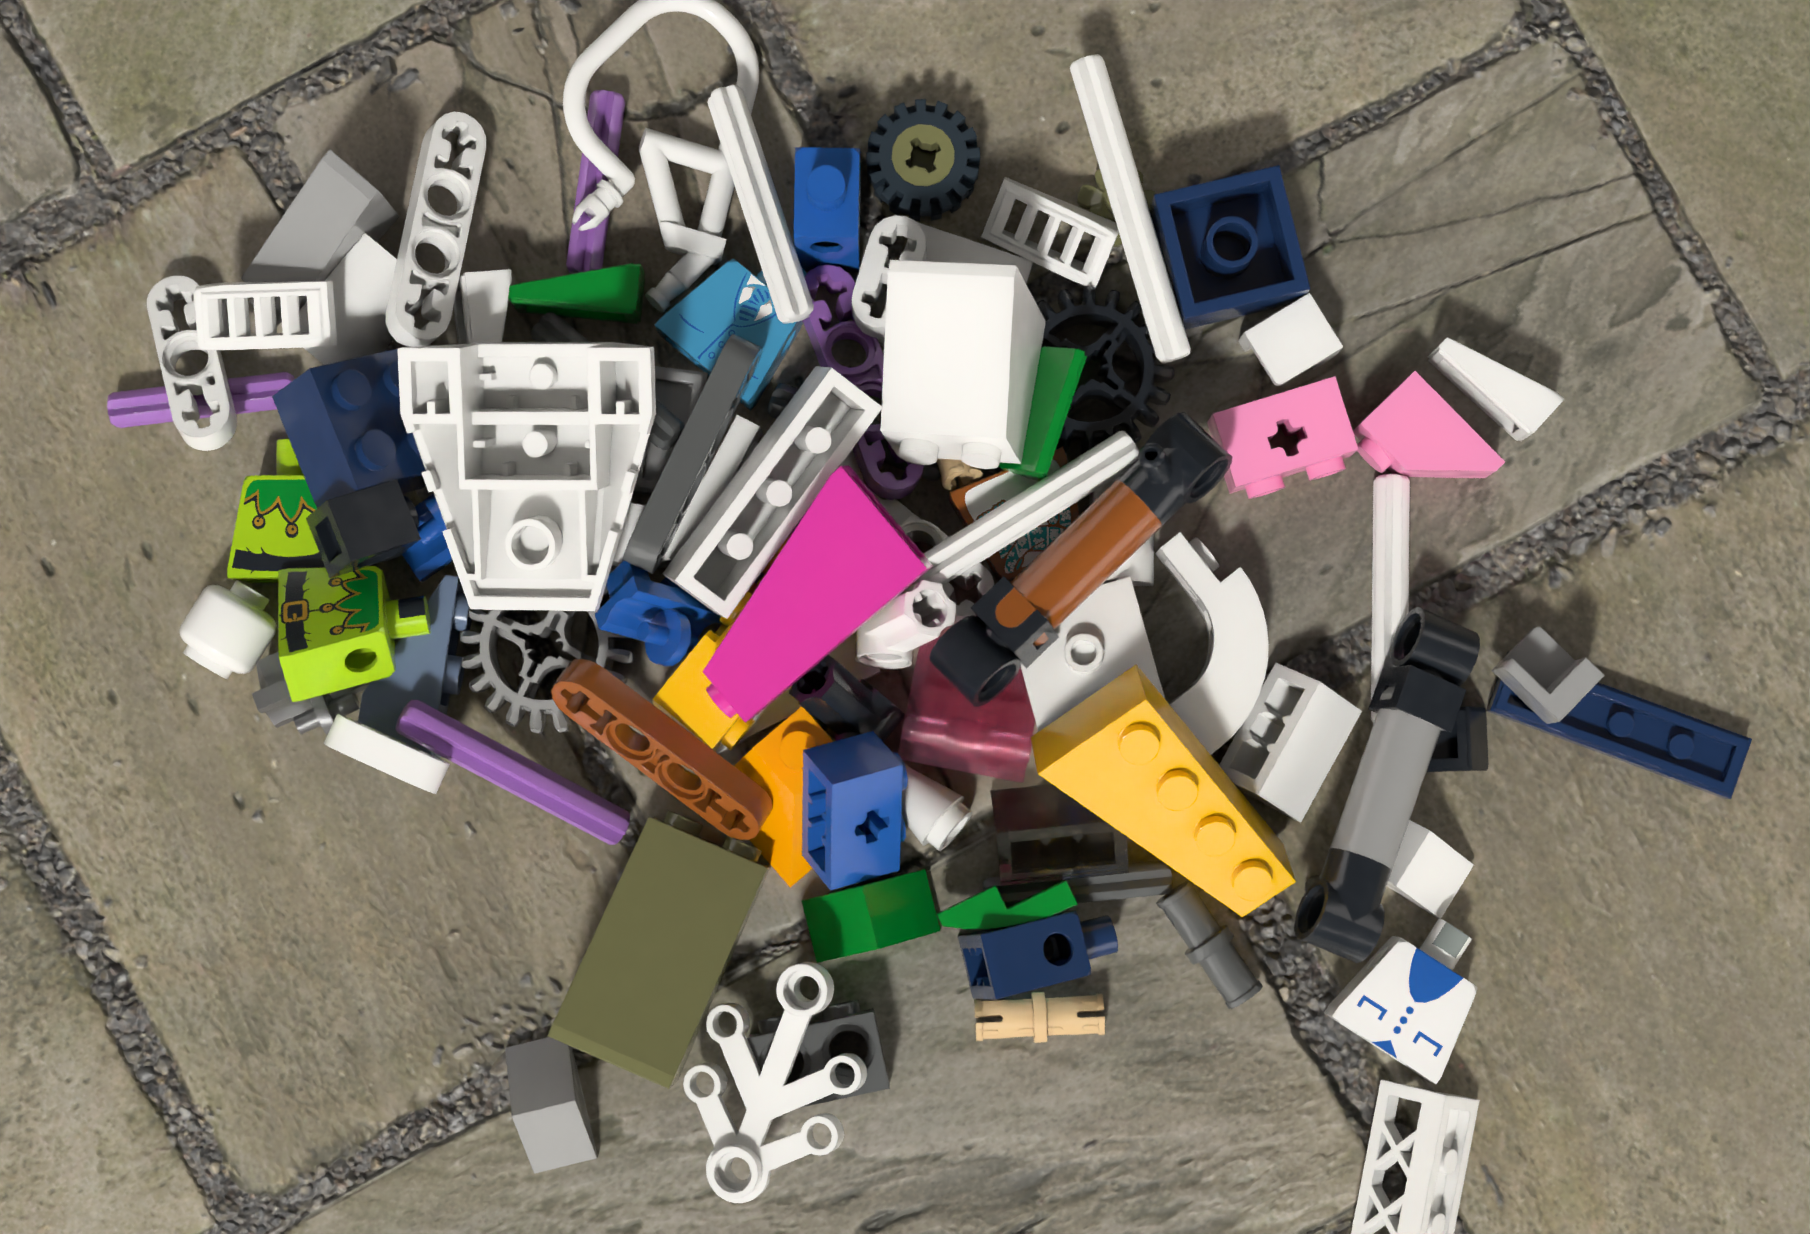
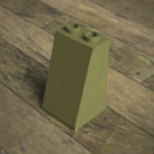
(661, 949)

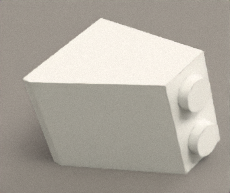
(959, 362)

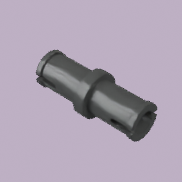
(1209, 944)

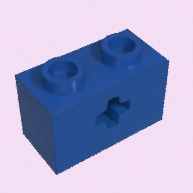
(852, 809)

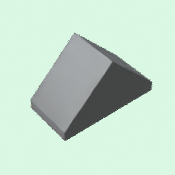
(549, 1104)

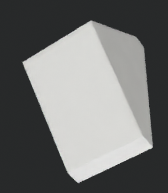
(1428, 870)

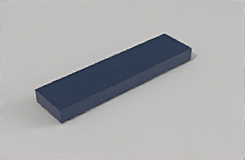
(1641, 736)

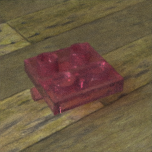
(955, 735)

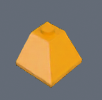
(778, 769)

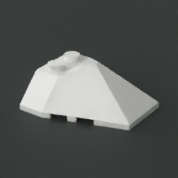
(530, 461)

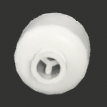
(228, 629)

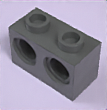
(817, 1050)

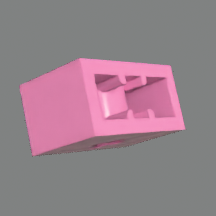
(1310, 412)

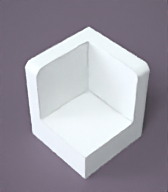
(1292, 340)

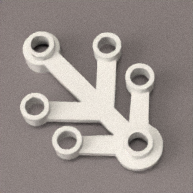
(766, 1090)

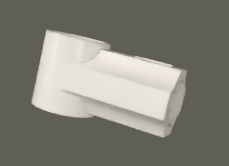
(903, 625)

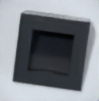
(1465, 746)

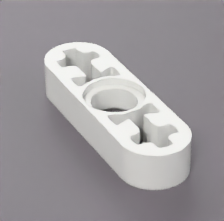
(179, 388)

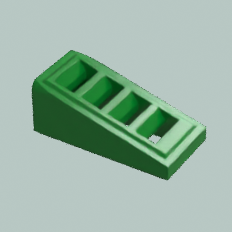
(597, 294)

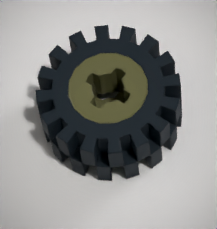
(933, 180)

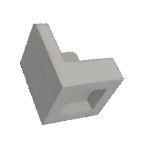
(1546, 675)

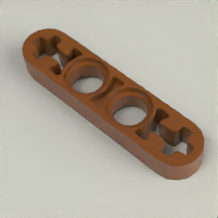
(606, 710)

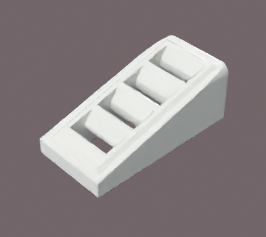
(1041, 254)
(482, 306)
(225, 318)
(1502, 393)

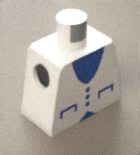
(1410, 1000)

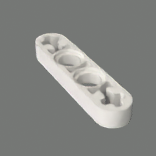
(430, 227)

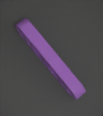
(866, 377)

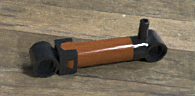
(1021, 616)

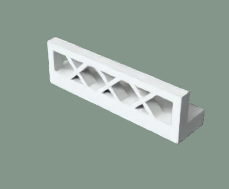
(1432, 1171)

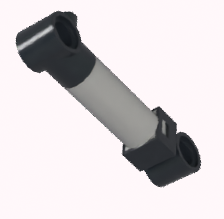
(1412, 709)

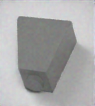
(321, 227)

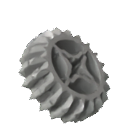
(533, 674)

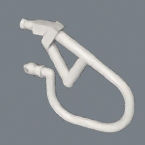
(698, 247)

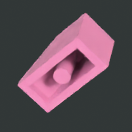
(1423, 436)

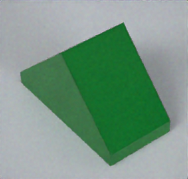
(871, 916)

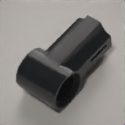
(844, 702)

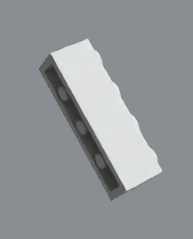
(772, 490)

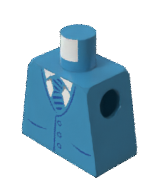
(728, 305)

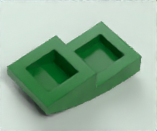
(988, 910)

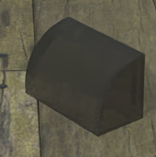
(1052, 837)

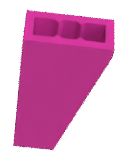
(822, 588)

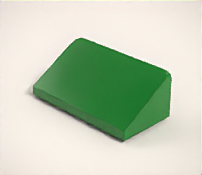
(1052, 396)

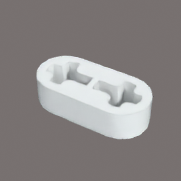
(875, 271)
(386, 753)

